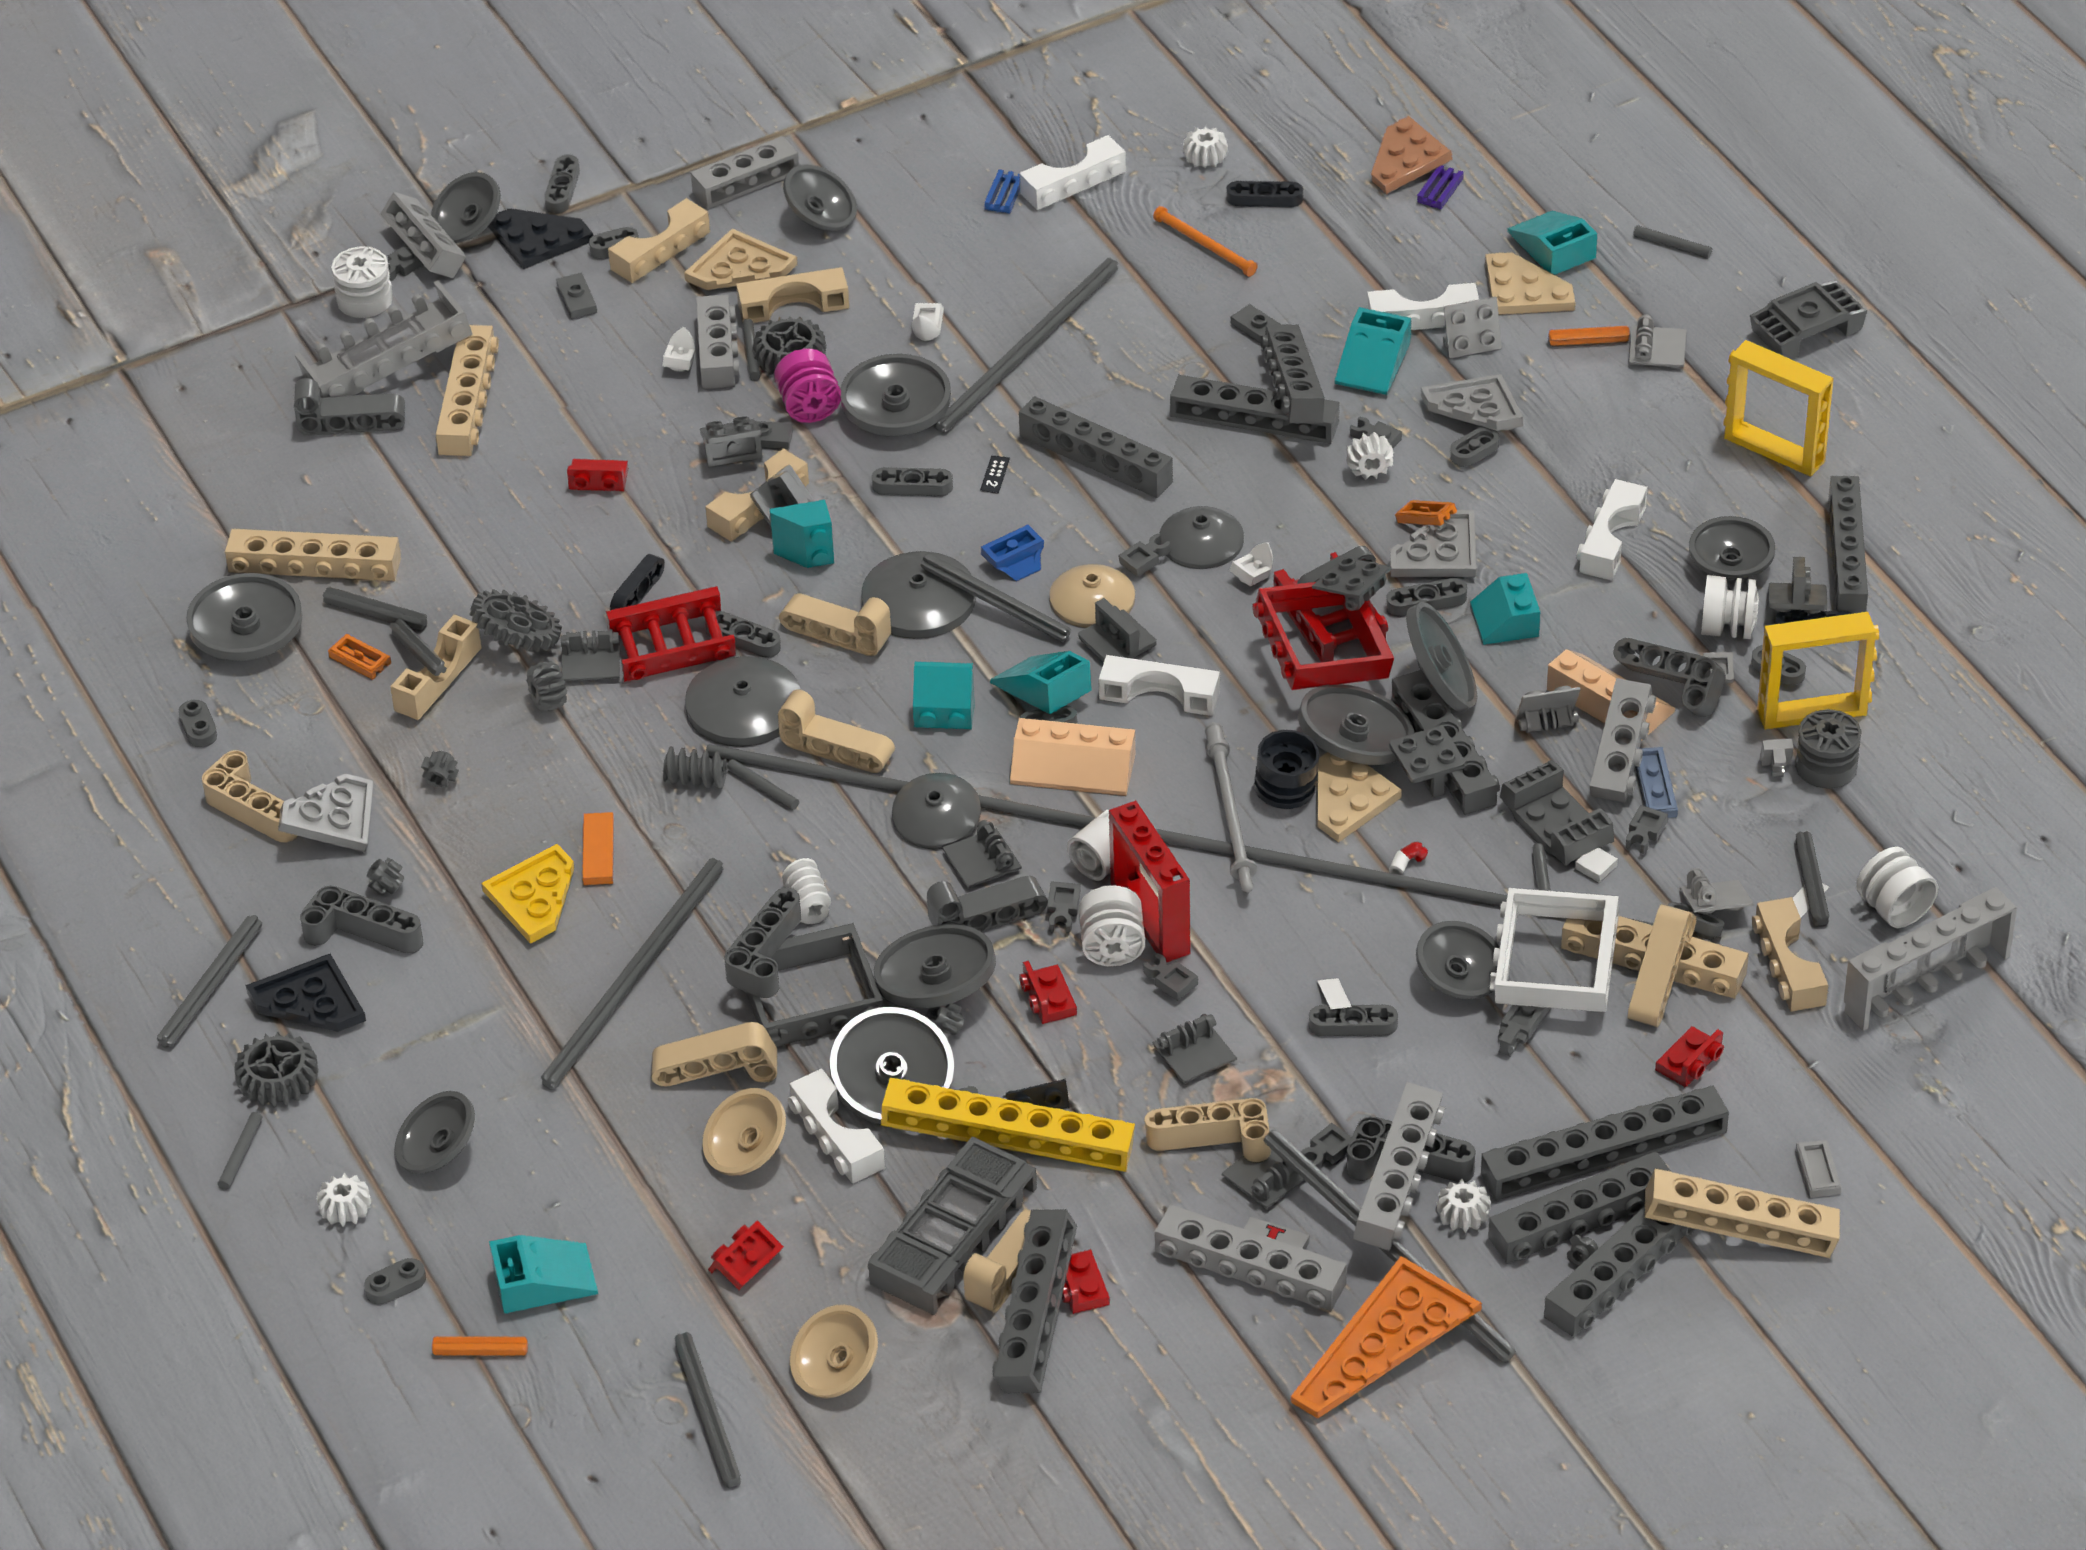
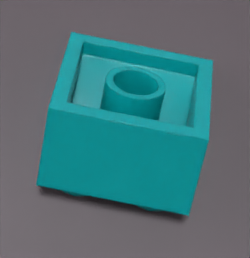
(803, 533)
(1507, 610)
(943, 695)

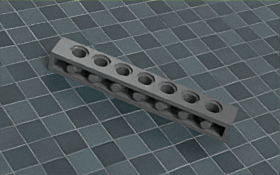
(1604, 1142)

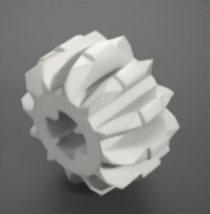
(1205, 147)
(1369, 455)
(343, 1199)
(1463, 1205)

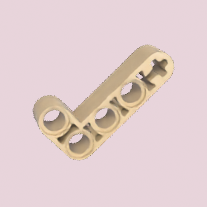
(846, 628)
(830, 738)
(230, 791)
(1660, 963)
(716, 1052)
(1211, 1125)
(990, 1278)

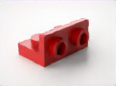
(597, 475)
(1047, 993)
(1690, 1056)
(746, 1255)
(1084, 1284)

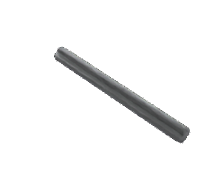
(995, 597)
(209, 981)
(707, 1410)

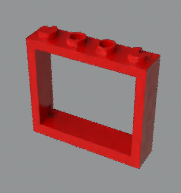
(1300, 597)
(1164, 917)

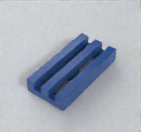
(1007, 179)

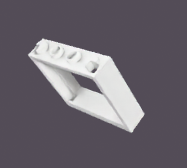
(1558, 905)

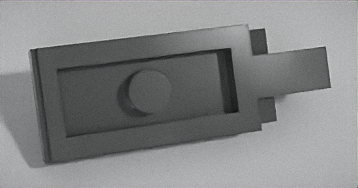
(1519, 1026)

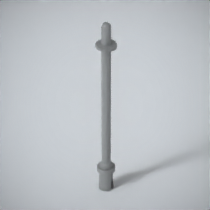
(1218, 749)

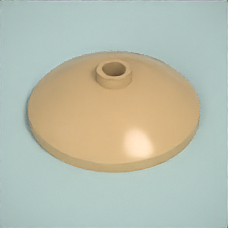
(1079, 588)
(744, 1131)
(824, 1344)

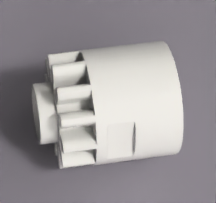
(1091, 848)

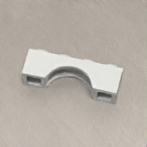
(1047, 185)
(1423, 313)
(1621, 508)
(1127, 678)
(853, 1150)

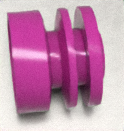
(807, 385)

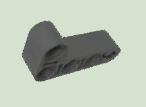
(345, 413)
(1668, 668)
(988, 906)
(361, 916)
(749, 957)
(1447, 1158)

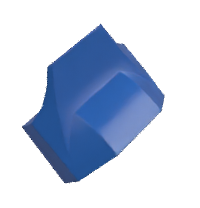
(1015, 553)

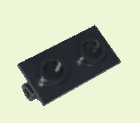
(1048, 1095)

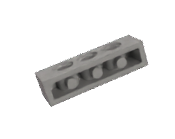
(744, 172)
(423, 235)
(716, 342)
(1626, 696)

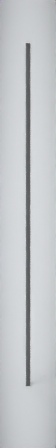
(1167, 836)

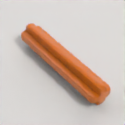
(1589, 335)
(480, 1345)

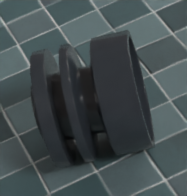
(1286, 769)

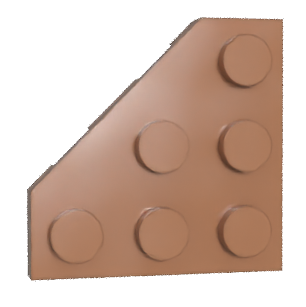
(1406, 155)

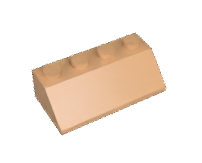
(1596, 687)
(1073, 756)

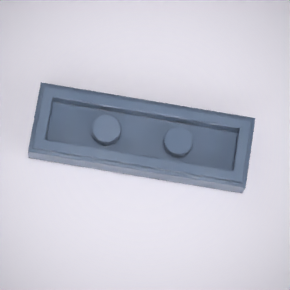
(1656, 782)

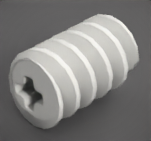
(807, 880)

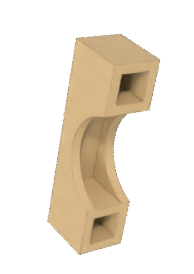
(638, 256)
(821, 288)
(736, 513)
(456, 646)
(1799, 980)

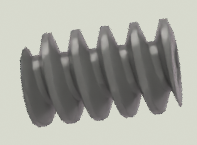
(694, 768)

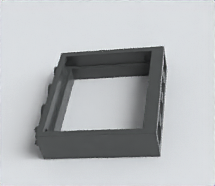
(810, 949)

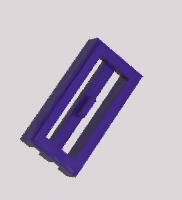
(1423, 196)

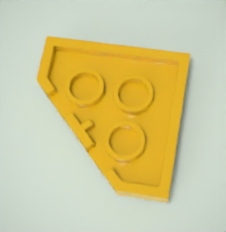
(533, 892)

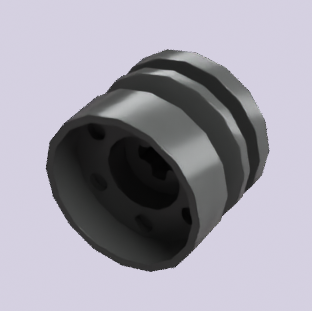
(1828, 748)

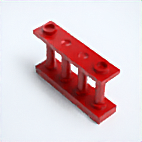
(667, 611)
(1313, 625)

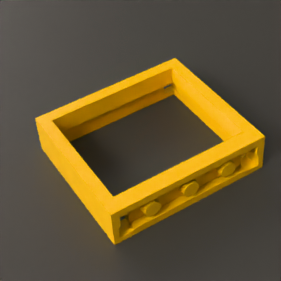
(1794, 375)
(1811, 634)

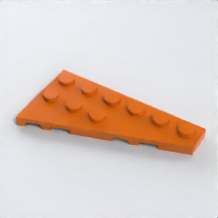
(1392, 1325)

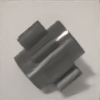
(439, 769)
(385, 876)
(946, 1018)

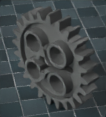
(515, 620)

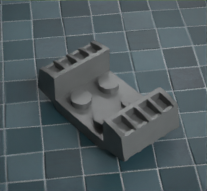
(1806, 313)
(1554, 815)

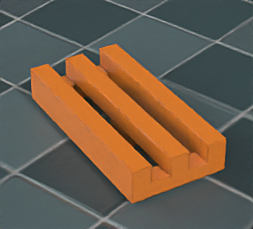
(1425, 512)
(355, 658)

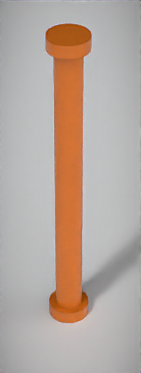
(1161, 215)

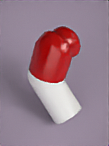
(1404, 855)

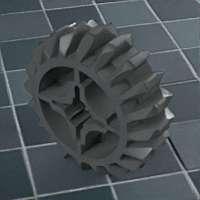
(784, 337)
(258, 1063)

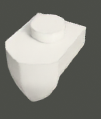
(927, 320)
(680, 351)
(1255, 565)

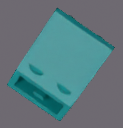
(1556, 240)
(1374, 350)
(1047, 680)
(540, 1271)

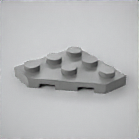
(1477, 401)
(1438, 550)
(331, 813)

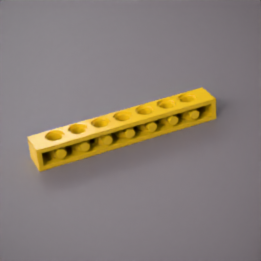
(1008, 1124)

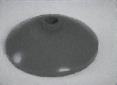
(819, 197)
(467, 206)
(1202, 537)
(1732, 547)
(936, 822)
(1457, 959)
(435, 1132)

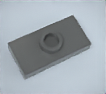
(576, 295)
(1252, 321)
(775, 434)

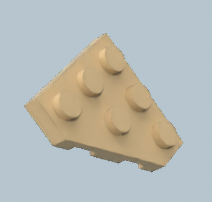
(739, 260)
(1525, 286)
(1350, 795)

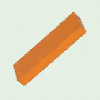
(598, 848)

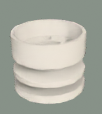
(362, 282)
(1729, 607)
(1897, 887)
(1111, 926)

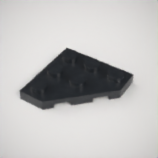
(538, 236)
(309, 995)

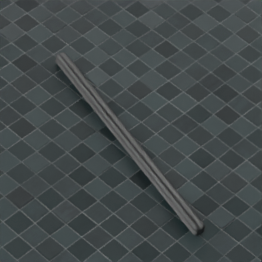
(1026, 344)
(631, 973)
(1351, 1211)

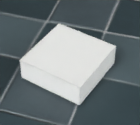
(1596, 864)

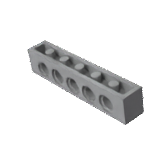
(1398, 1167)
(1250, 1257)

